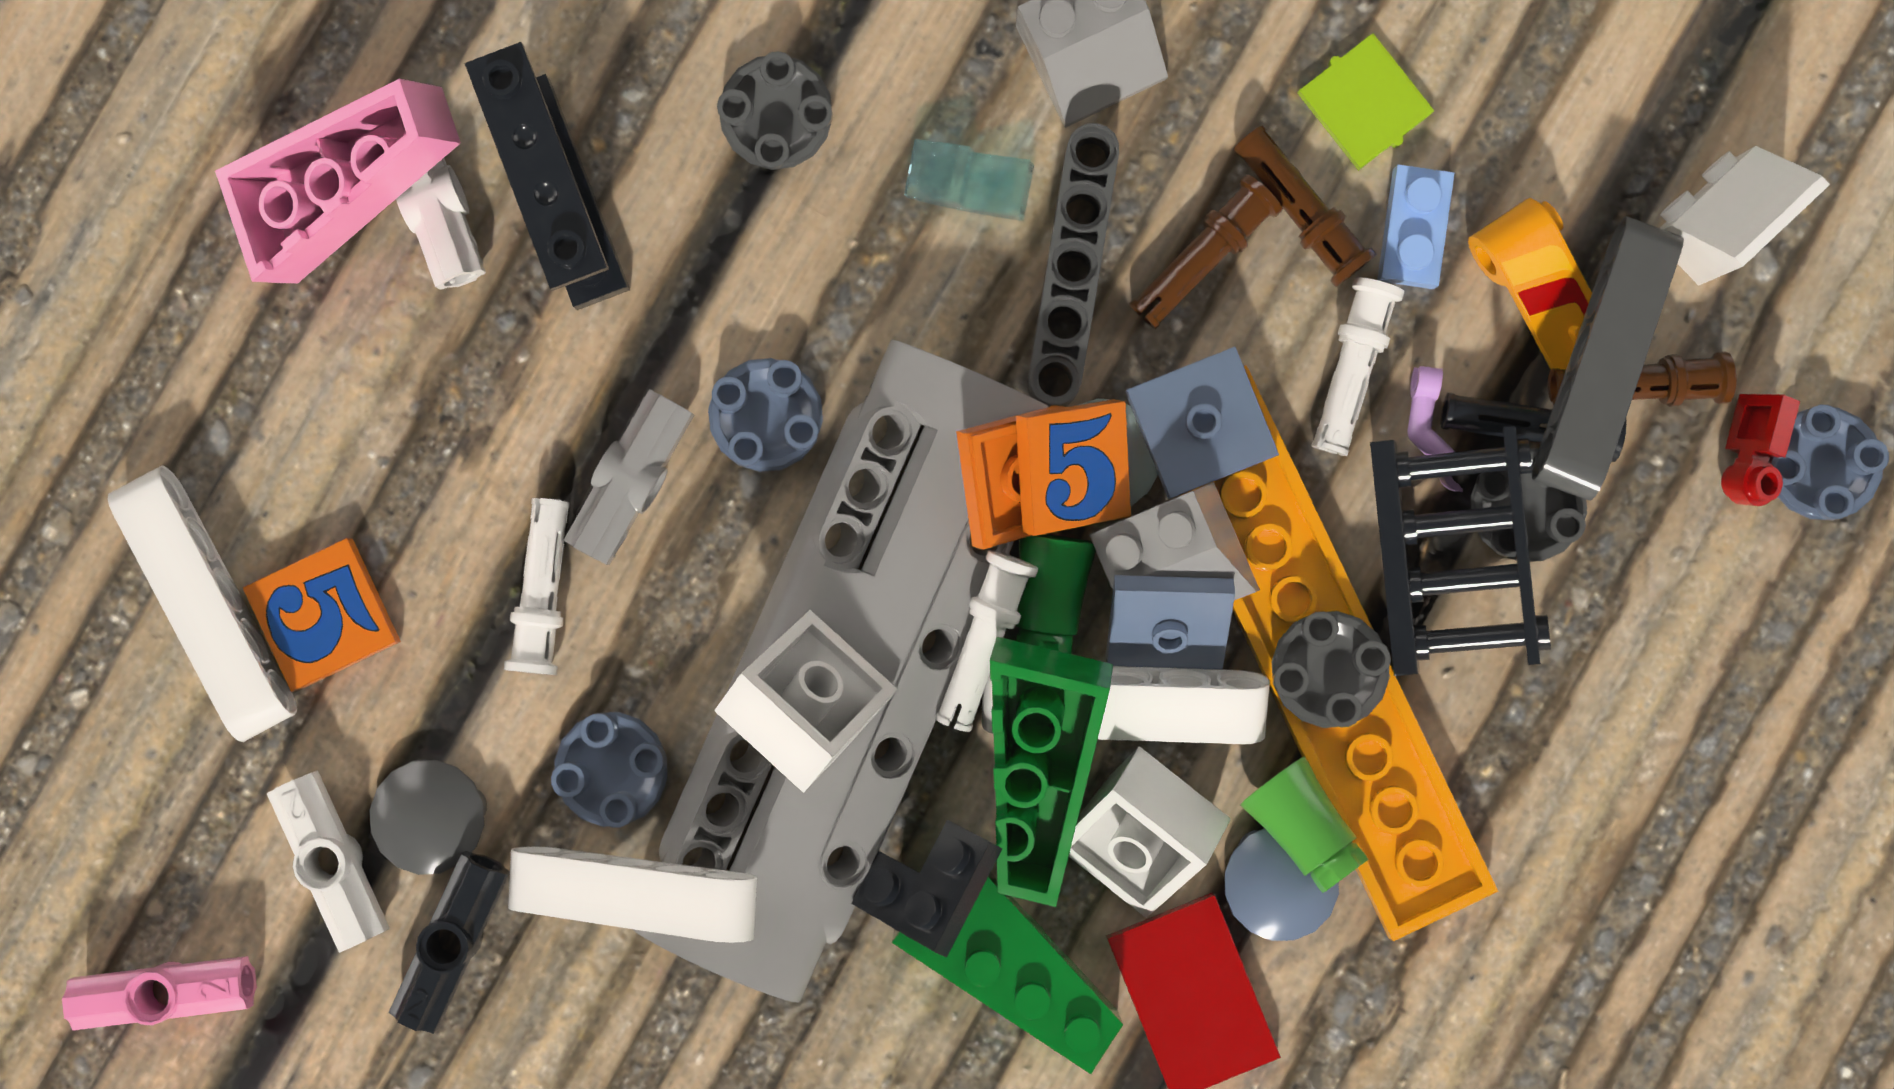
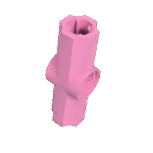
(129, 995)

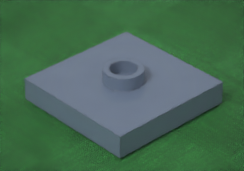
(1201, 422)
(1169, 621)

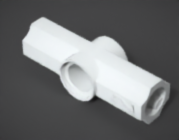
(436, 213)
(342, 898)

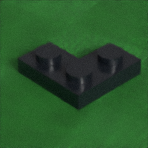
(938, 899)

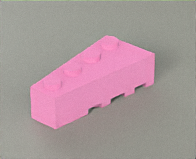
(333, 177)

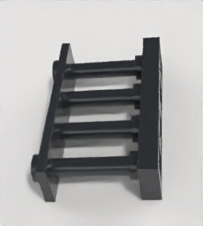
(547, 177)
(1404, 528)

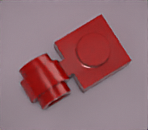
(1757, 432)

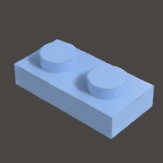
(1415, 226)

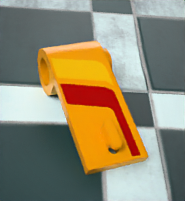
(1536, 266)

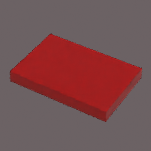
(1193, 995)

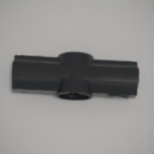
(434, 971)

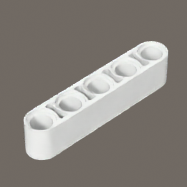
(202, 603)
(1178, 705)
(633, 893)

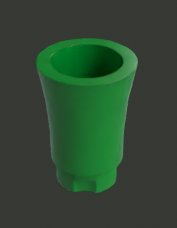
(1055, 596)

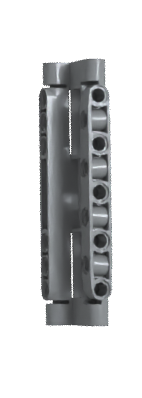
(910, 584)

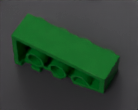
(1044, 744)
(1024, 977)

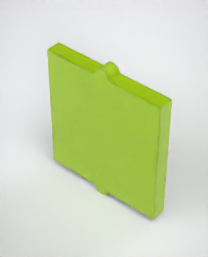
(1365, 101)

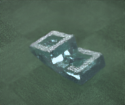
(969, 180)

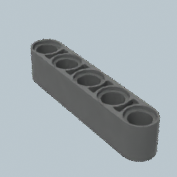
(1080, 240)
(1607, 358)

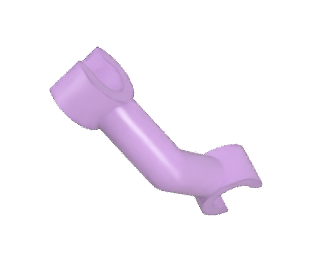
(1424, 391)

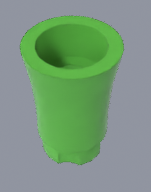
(1306, 825)

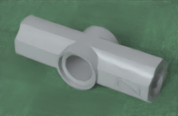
(628, 477)

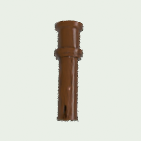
(1320, 227)
(1223, 233)
(1676, 380)

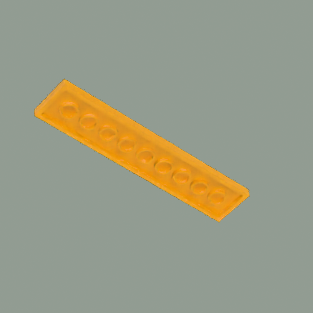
(1379, 767)

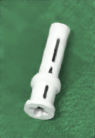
(1362, 341)
(993, 613)
(537, 615)

